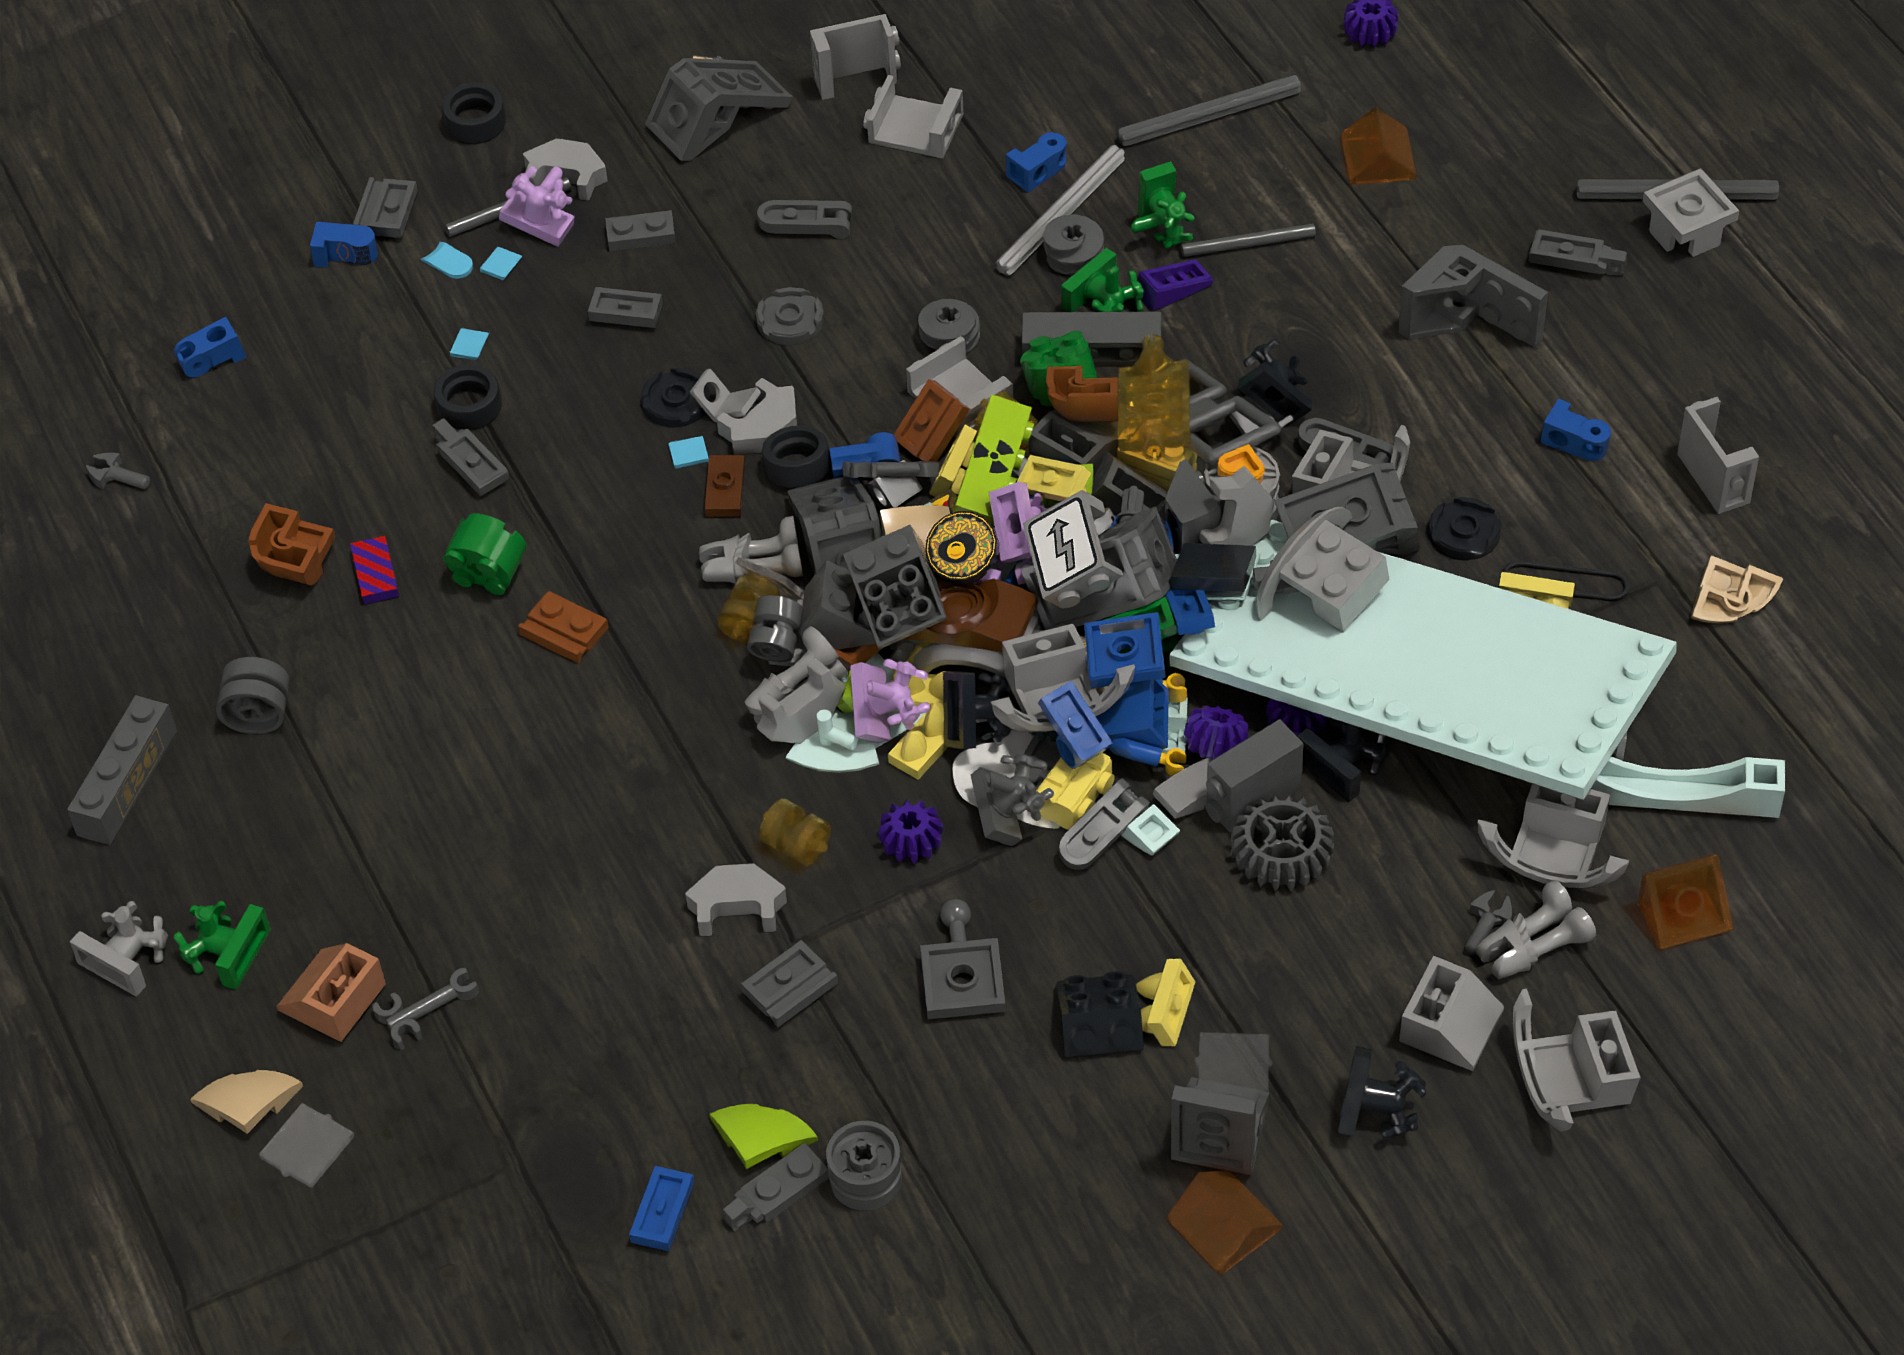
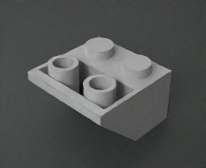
(1450, 1014)

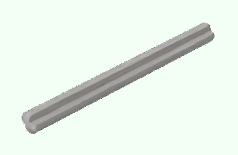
(1065, 205)

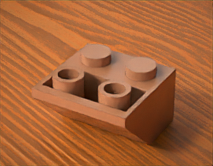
(334, 990)

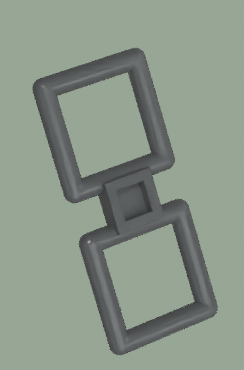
(1207, 412)

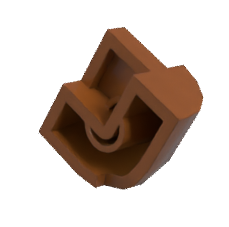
(1082, 398)
(288, 545)

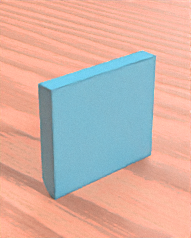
(500, 263)
(468, 344)
(688, 452)

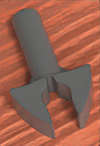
(111, 471)
(1488, 920)

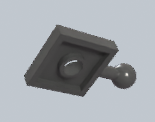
(975, 957)

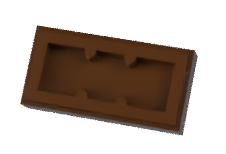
(724, 486)

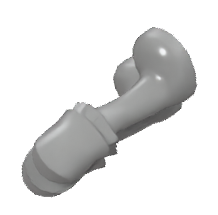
(720, 556)
(783, 684)
(1515, 935)

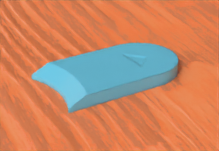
(449, 261)

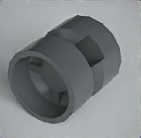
(776, 627)

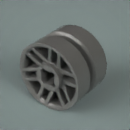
(253, 695)
(864, 1165)

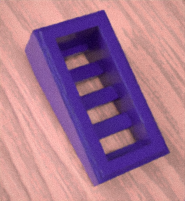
(1162, 287)

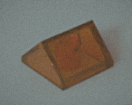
(1377, 150)
(1685, 902)
(1222, 1219)

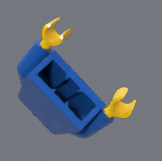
(1140, 722)

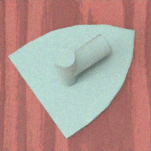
(834, 746)

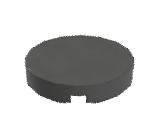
(789, 316)

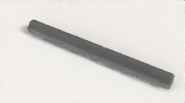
(1208, 110)
(1636, 187)

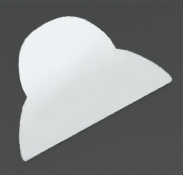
(988, 757)

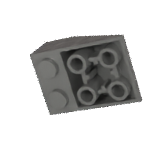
(1073, 441)
(896, 586)

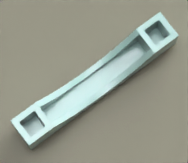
(1735, 788)

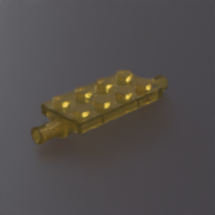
(1154, 402)

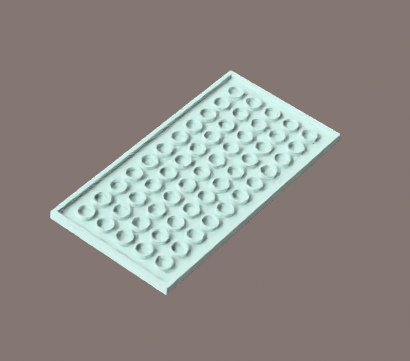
(1444, 669)

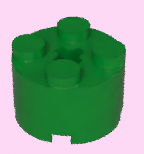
(1054, 352)
(484, 553)

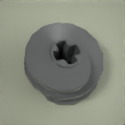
(1072, 242)
(946, 321)

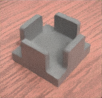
(1690, 211)

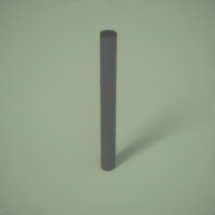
(484, 216)
(1248, 240)

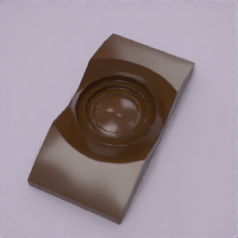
(980, 614)

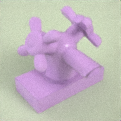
(537, 207)
(1010, 510)
(876, 698)

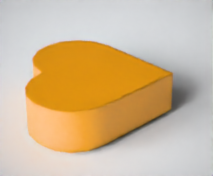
(1244, 456)

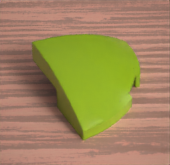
(761, 1131)

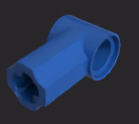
(878, 448)

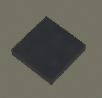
(1213, 567)

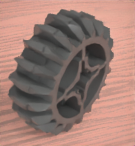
(1282, 856)

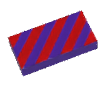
(374, 569)

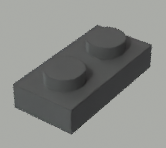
(640, 230)
(625, 307)

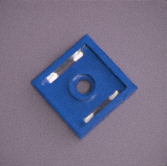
(1136, 633)

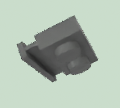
(386, 206)
(789, 983)

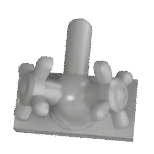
(114, 958)

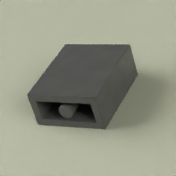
(1254, 770)

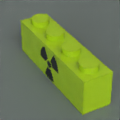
(994, 455)

